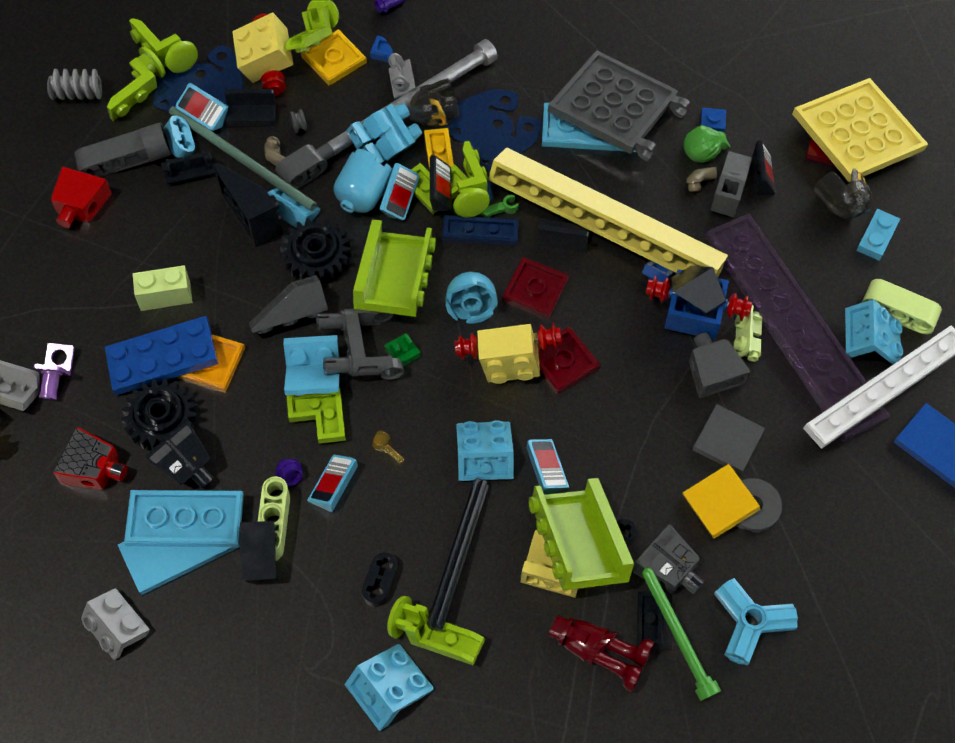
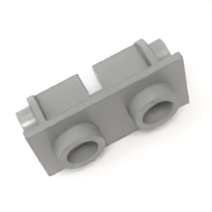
(400, 75)

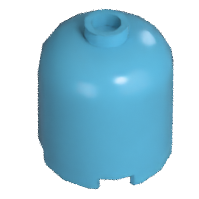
(361, 182)

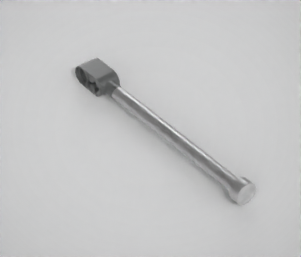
(310, 162)

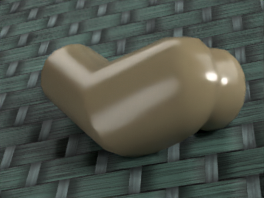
(272, 150)
(700, 175)

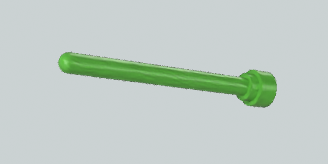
(705, 685)

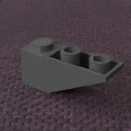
(731, 184)
(294, 302)

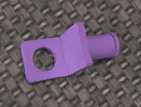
(52, 372)

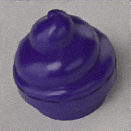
(290, 471)

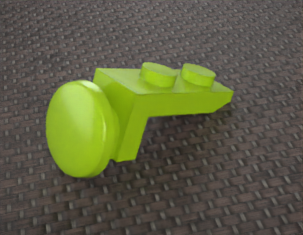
(319, 22)
(172, 52)
(137, 91)
(473, 190)
(450, 641)

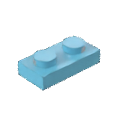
(878, 234)

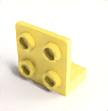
(538, 569)

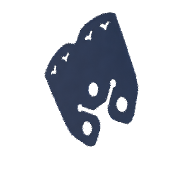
(213, 83)
(478, 128)

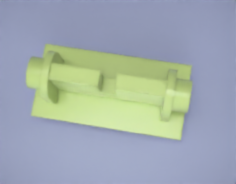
(745, 343)

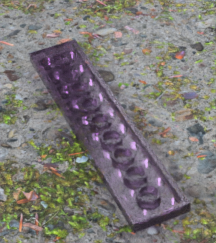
(790, 317)

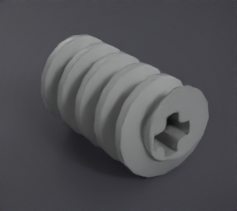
(74, 85)

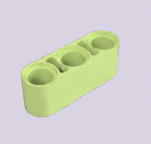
(910, 308)
(276, 506)

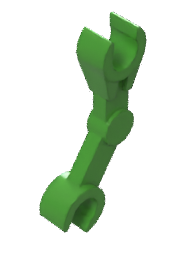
(500, 207)

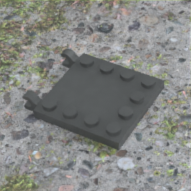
(616, 103)

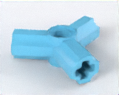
(745, 636)

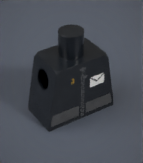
(182, 456)

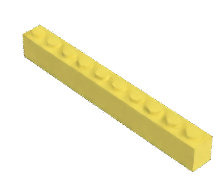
(602, 214)

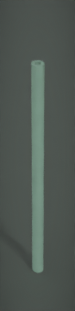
(246, 160)

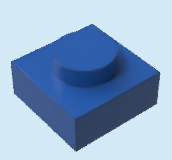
(713, 118)
(652, 269)

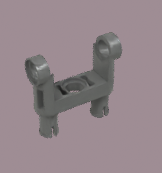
(356, 363)

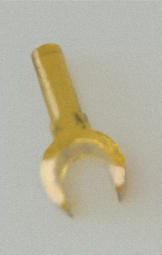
(380, 443)

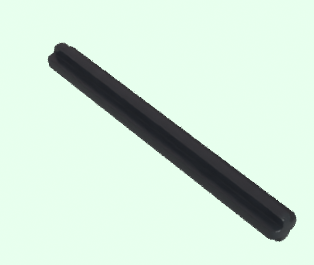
(457, 555)

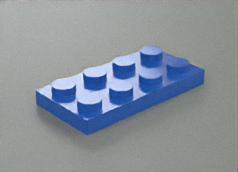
(161, 355)

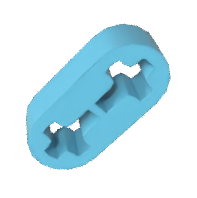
(178, 131)

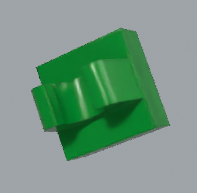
(402, 349)

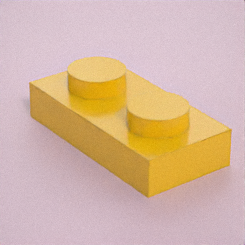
(438, 144)

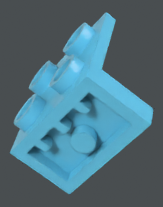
(873, 329)
(305, 365)
(485, 450)
(387, 685)

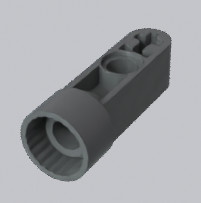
(123, 151)

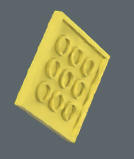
(859, 129)

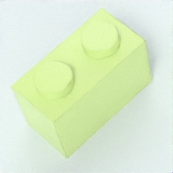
(162, 288)

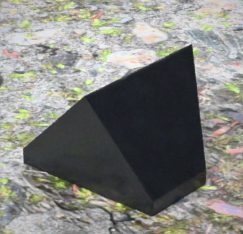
(699, 287)

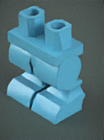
(387, 126)

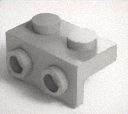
(18, 386)
(113, 622)

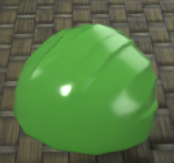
(704, 143)

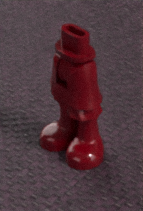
(591, 641)

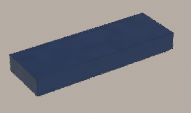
(480, 230)

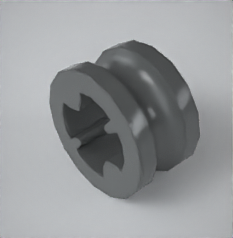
(298, 121)

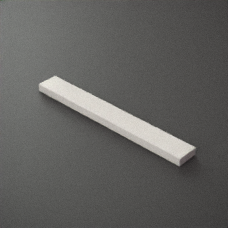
(882, 388)

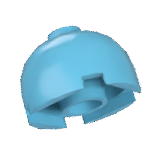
(471, 297)

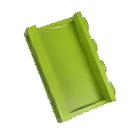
(393, 271)
(581, 537)

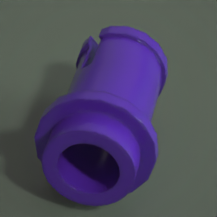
(384, 5)

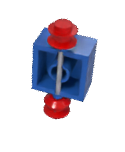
(689, 319)

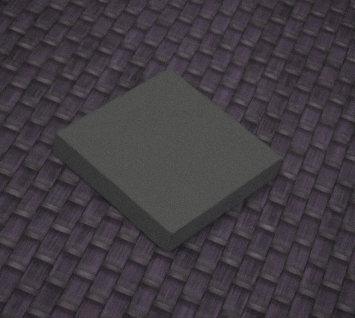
(728, 438)

